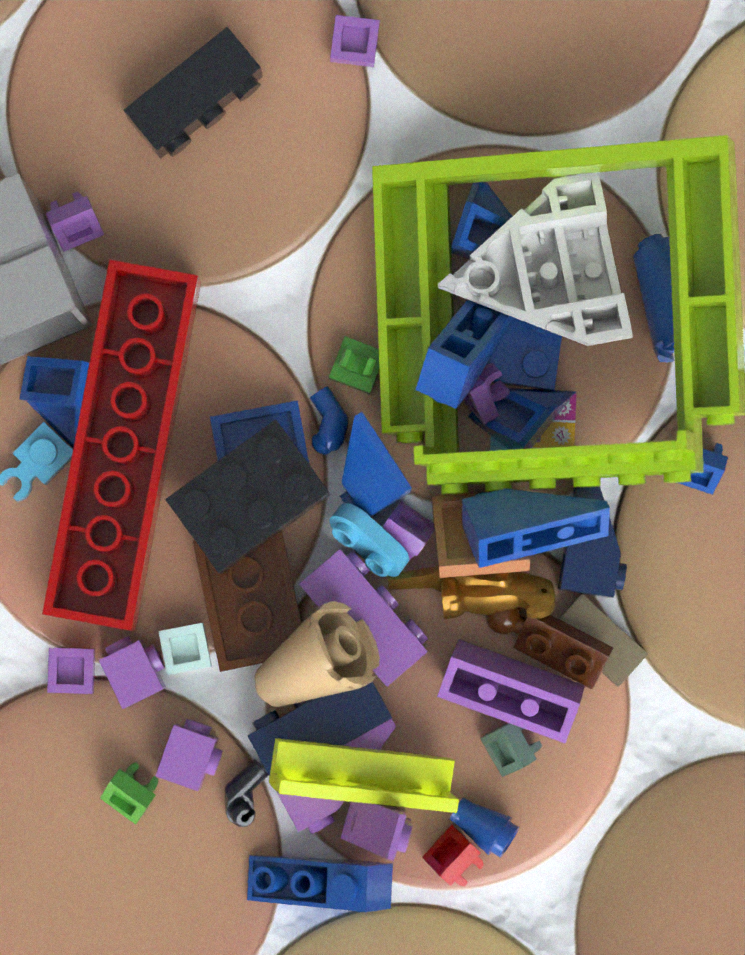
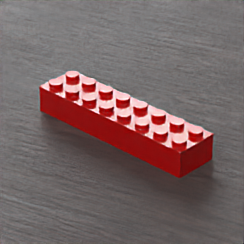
(122, 445)

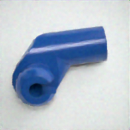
(333, 423)

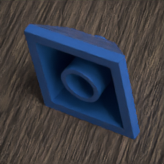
(370, 472)

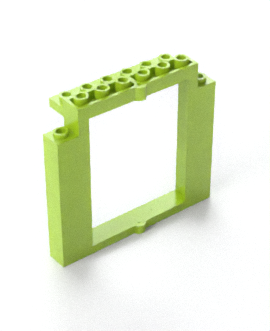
(706, 306)

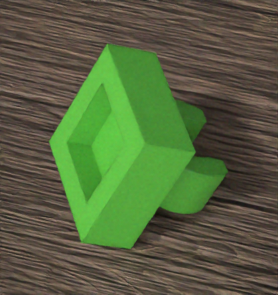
(356, 365)
(128, 795)

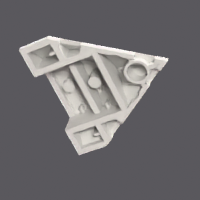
(552, 266)

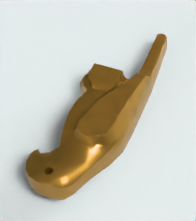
(482, 593)

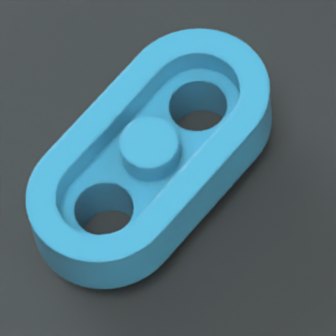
(363, 534)

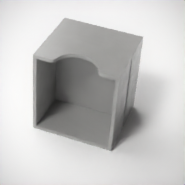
(35, 285)

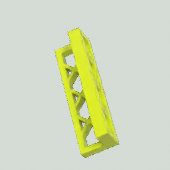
(362, 775)

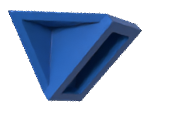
(479, 220)
(56, 392)
(524, 416)

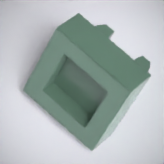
(509, 748)

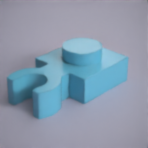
(41, 457)

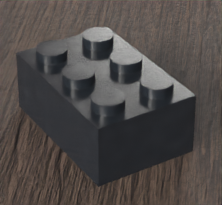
(248, 497)

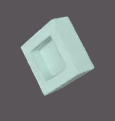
(185, 648)

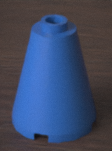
(654, 280)

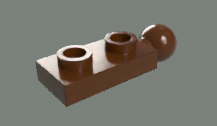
(555, 644)

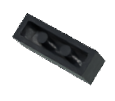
(195, 94)

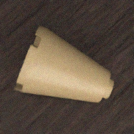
(319, 659)

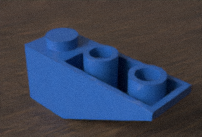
(320, 882)

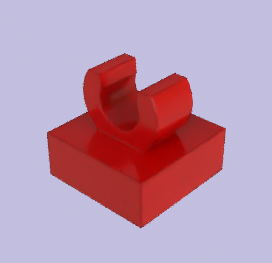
(452, 856)

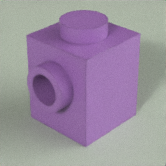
(133, 670)
(189, 755)

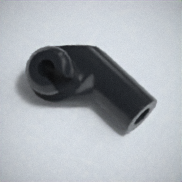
(239, 794)

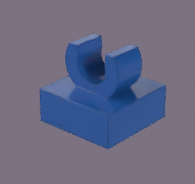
(714, 467)

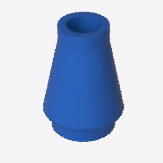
(486, 827)

